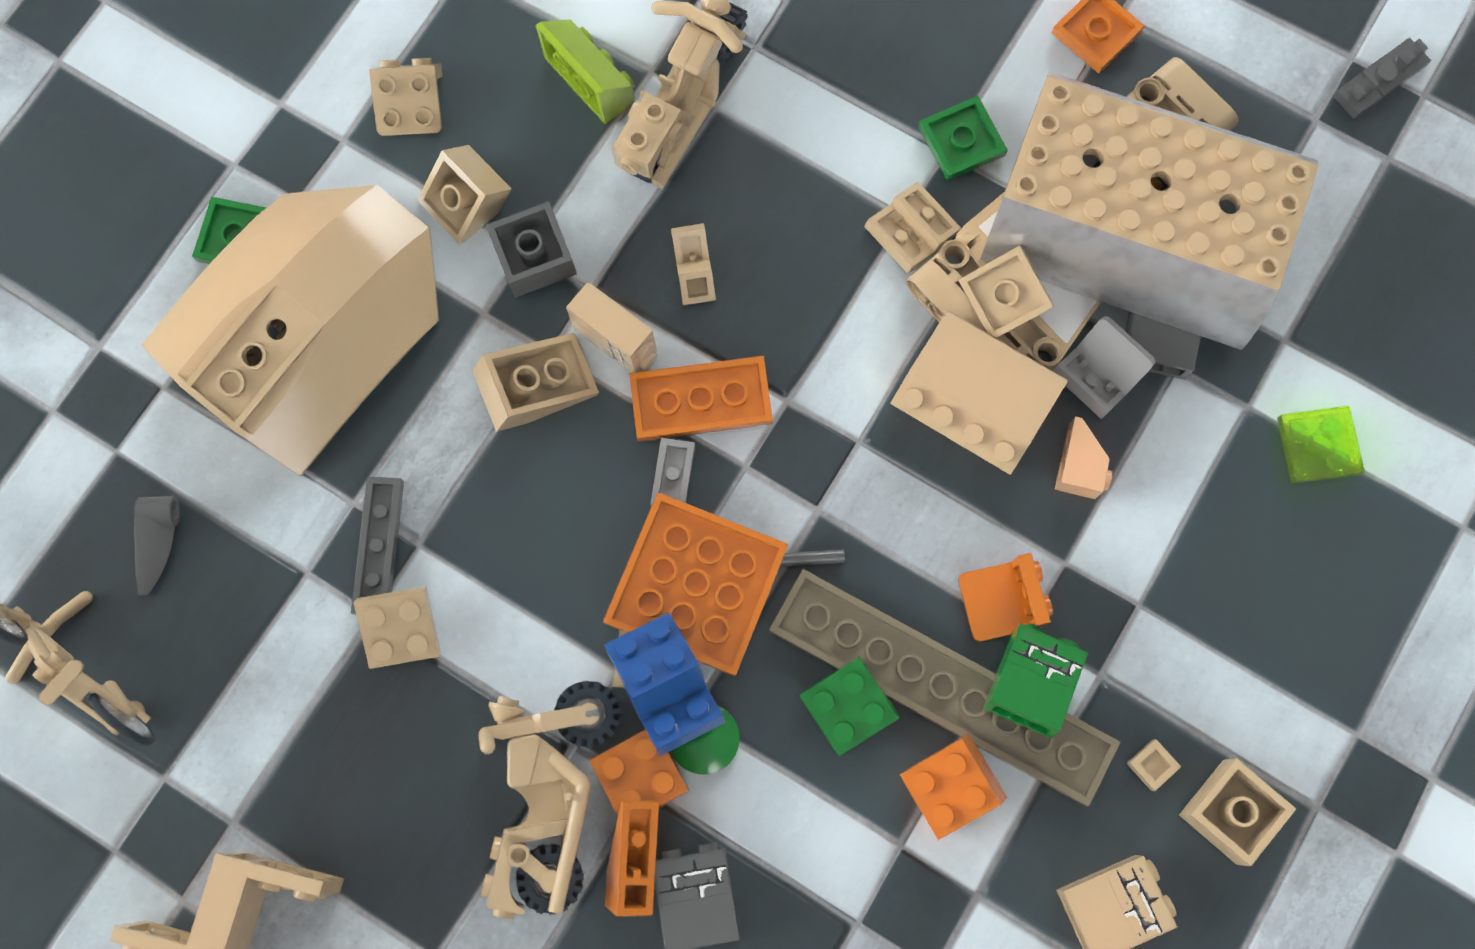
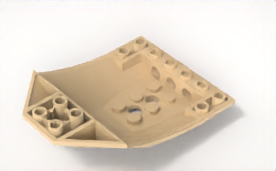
(355, 294)

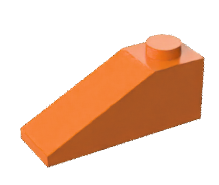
(633, 860)

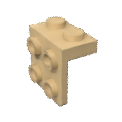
(406, 97)

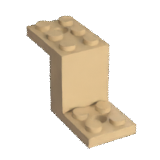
(230, 904)

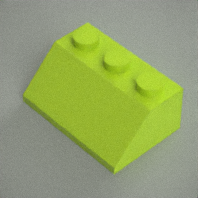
(586, 68)

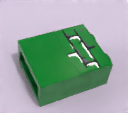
(1036, 680)

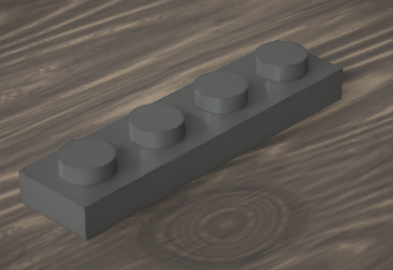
(378, 537)

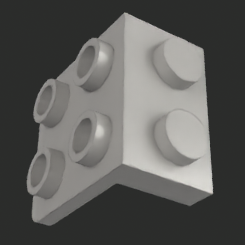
(1105, 366)

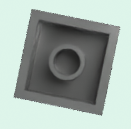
(531, 249)

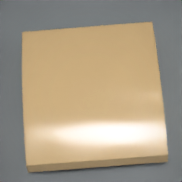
(912, 227)

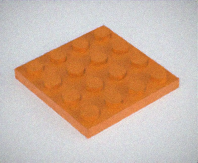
(703, 574)

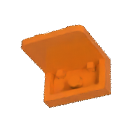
(1004, 597)

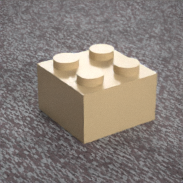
(1237, 812)

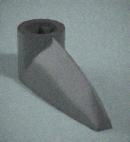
(154, 532)

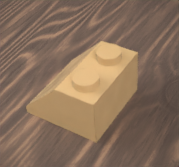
(463, 192)

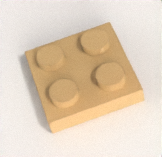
(1006, 292)
(397, 627)

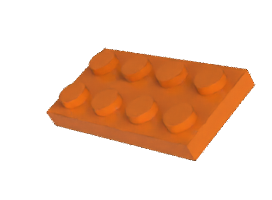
(700, 398)

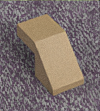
(693, 264)

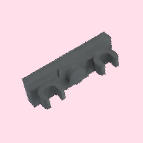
(1382, 77)

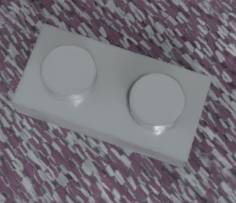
(673, 469)

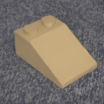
(533, 380)

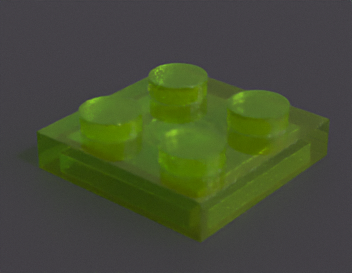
(1320, 444)

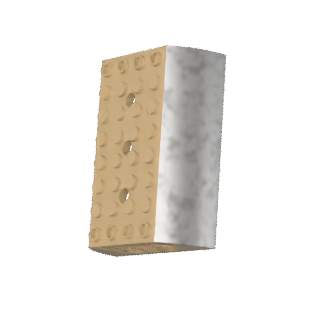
(1144, 247)

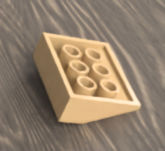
(979, 392)

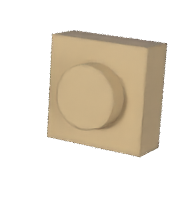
(1153, 765)

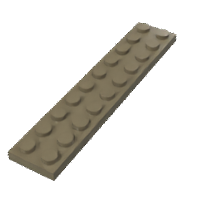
(939, 685)

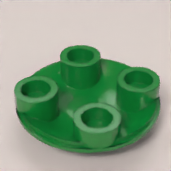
(710, 750)

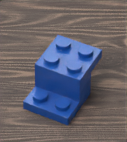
(664, 684)

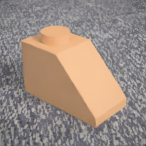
(1083, 463)

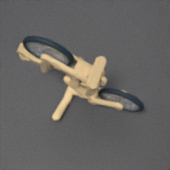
(65, 675)

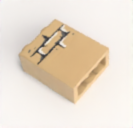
(612, 329)
(1118, 905)

